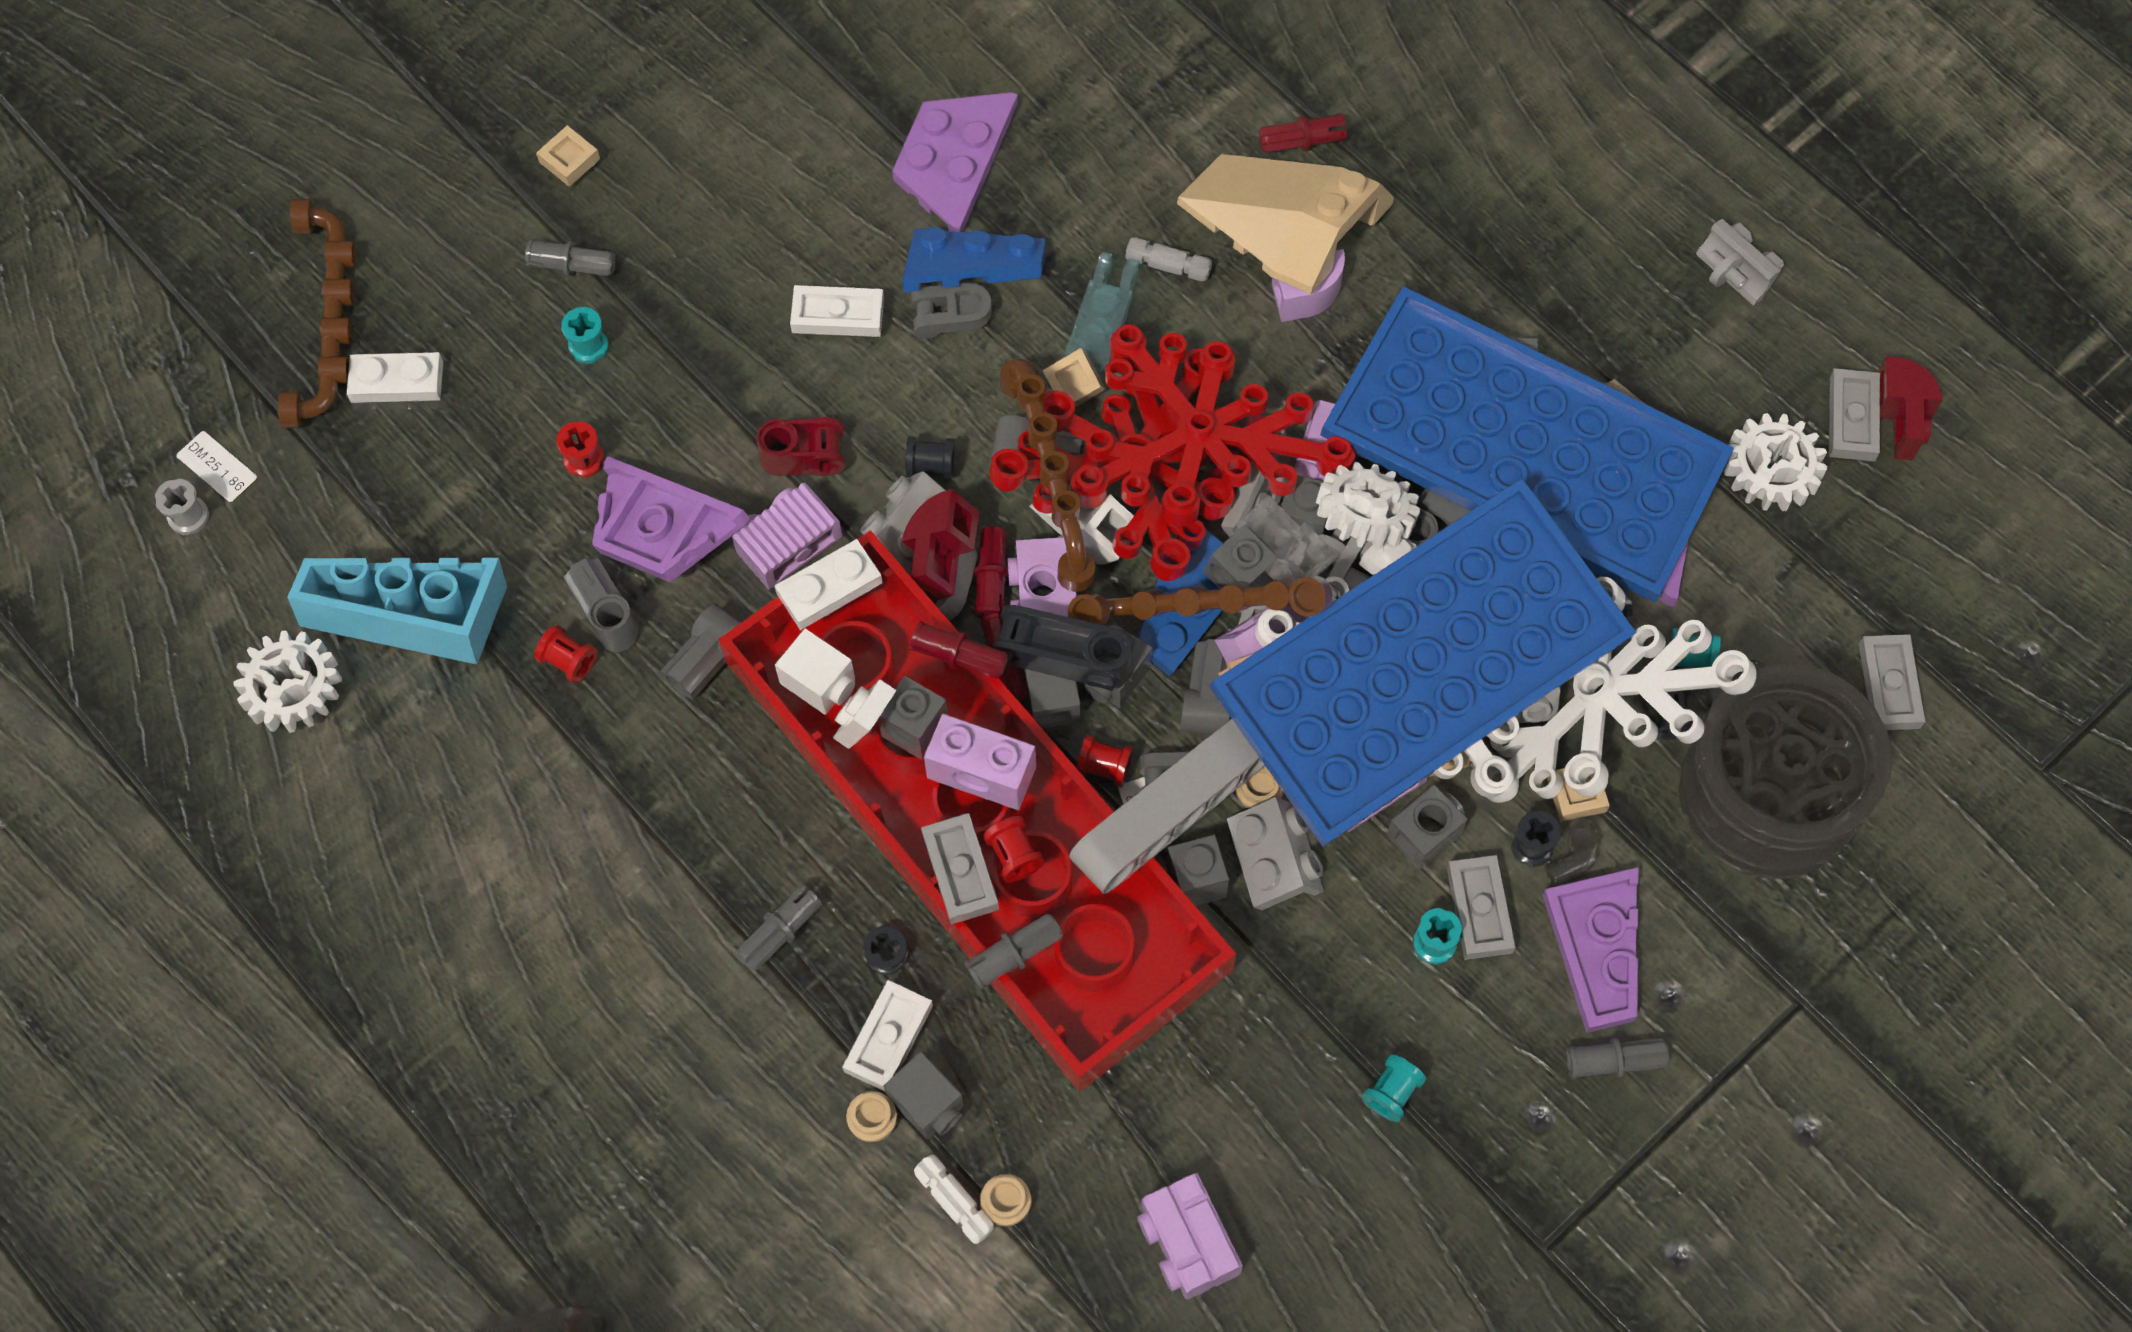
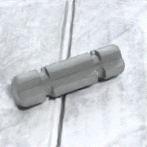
(1169, 259)

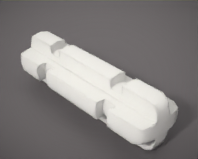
(954, 1199)

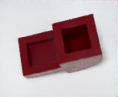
(1910, 399)
(938, 535)

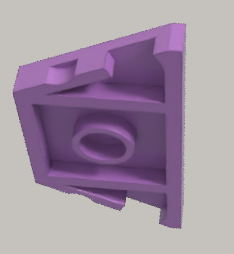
(953, 152)
(659, 522)

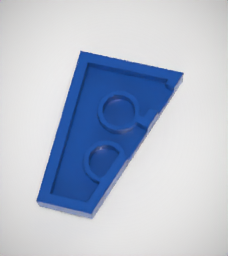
(962, 255)
(1172, 633)

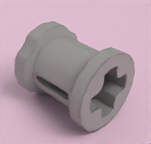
(182, 508)

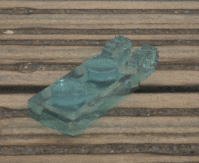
(1102, 311)

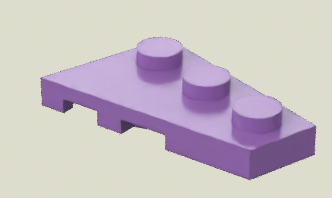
(1597, 942)

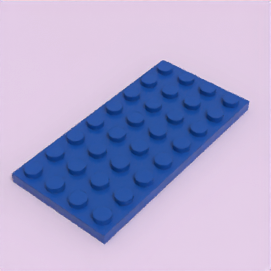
(1482, 411)
(1421, 661)

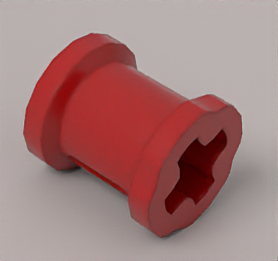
(586, 440)
(565, 654)
(1105, 760)
(1013, 849)

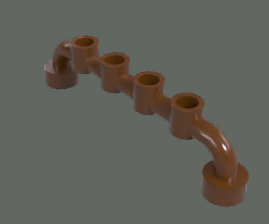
(333, 327)
(1021, 382)
(1306, 596)

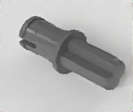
(569, 258)
(778, 928)
(1013, 950)
(1616, 1058)

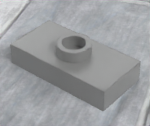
(1854, 415)
(1892, 680)
(960, 868)
(1481, 907)

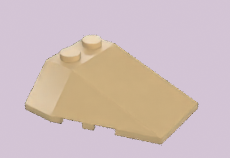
(1285, 211)

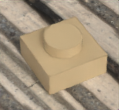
(568, 156)
(1075, 376)
(1573, 806)

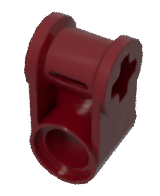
(804, 445)

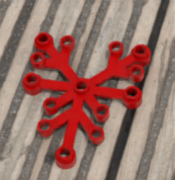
(1255, 440)
(1025, 465)

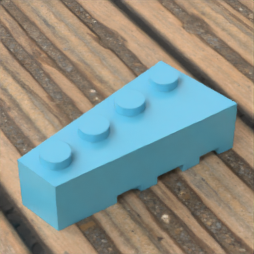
(402, 604)

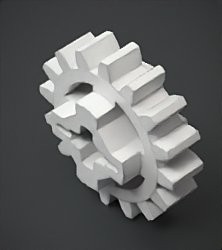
(1787, 480)
(1367, 505)
(288, 683)

